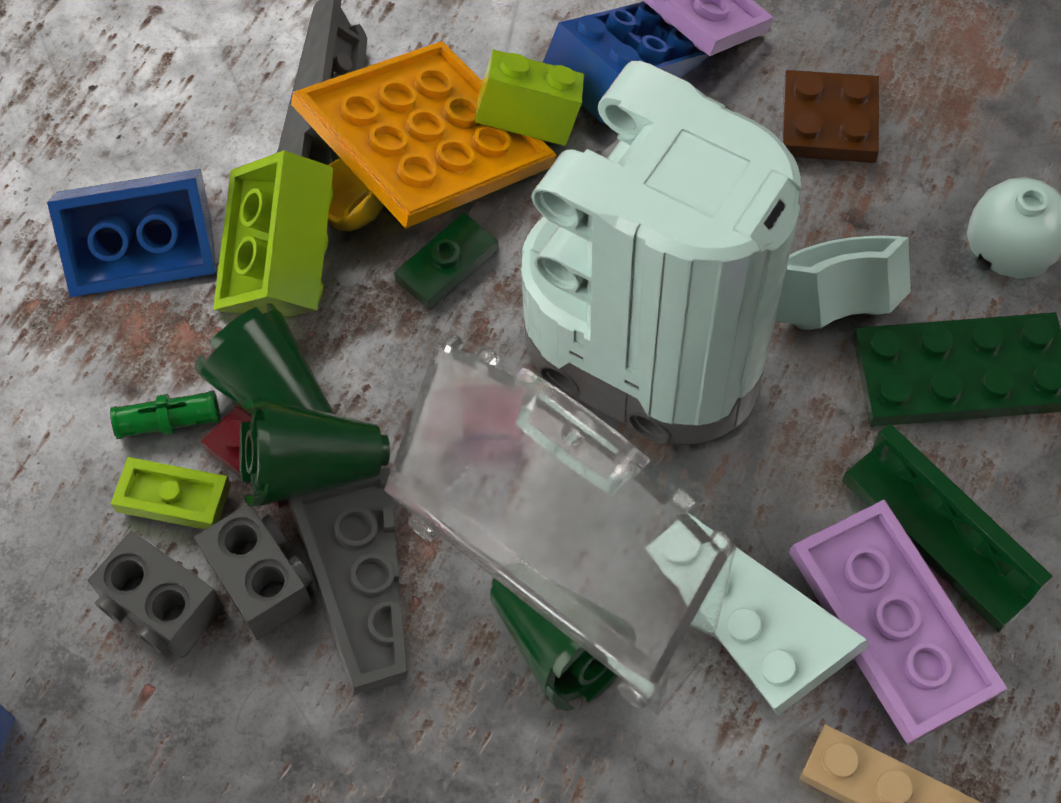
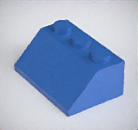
(133, 232)

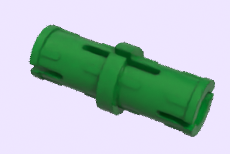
(165, 414)

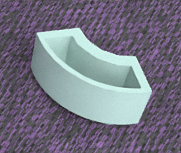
(844, 280)

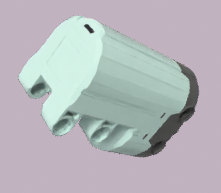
(662, 262)

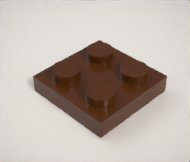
(831, 116)

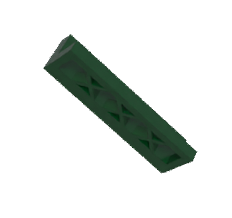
(949, 529)

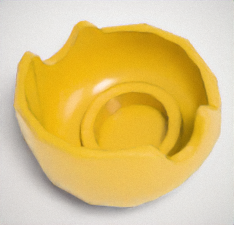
(352, 200)

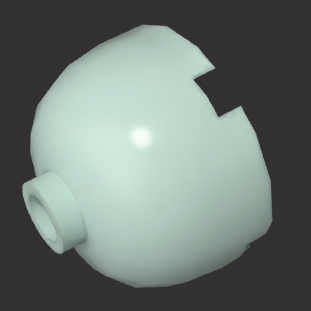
(1017, 227)

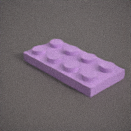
(919, 647)

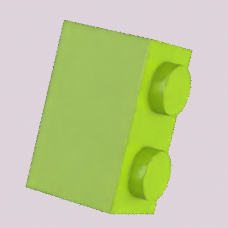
(529, 97)

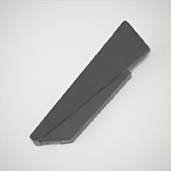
(329, 51)

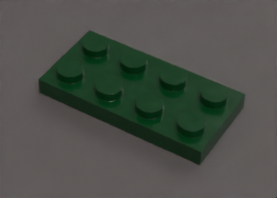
(960, 369)

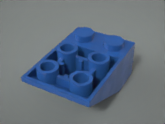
(611, 39)

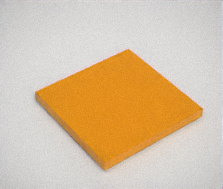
(415, 134)

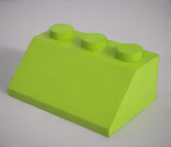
(274, 235)

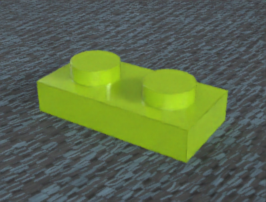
(170, 493)

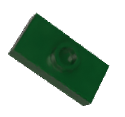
(446, 260)

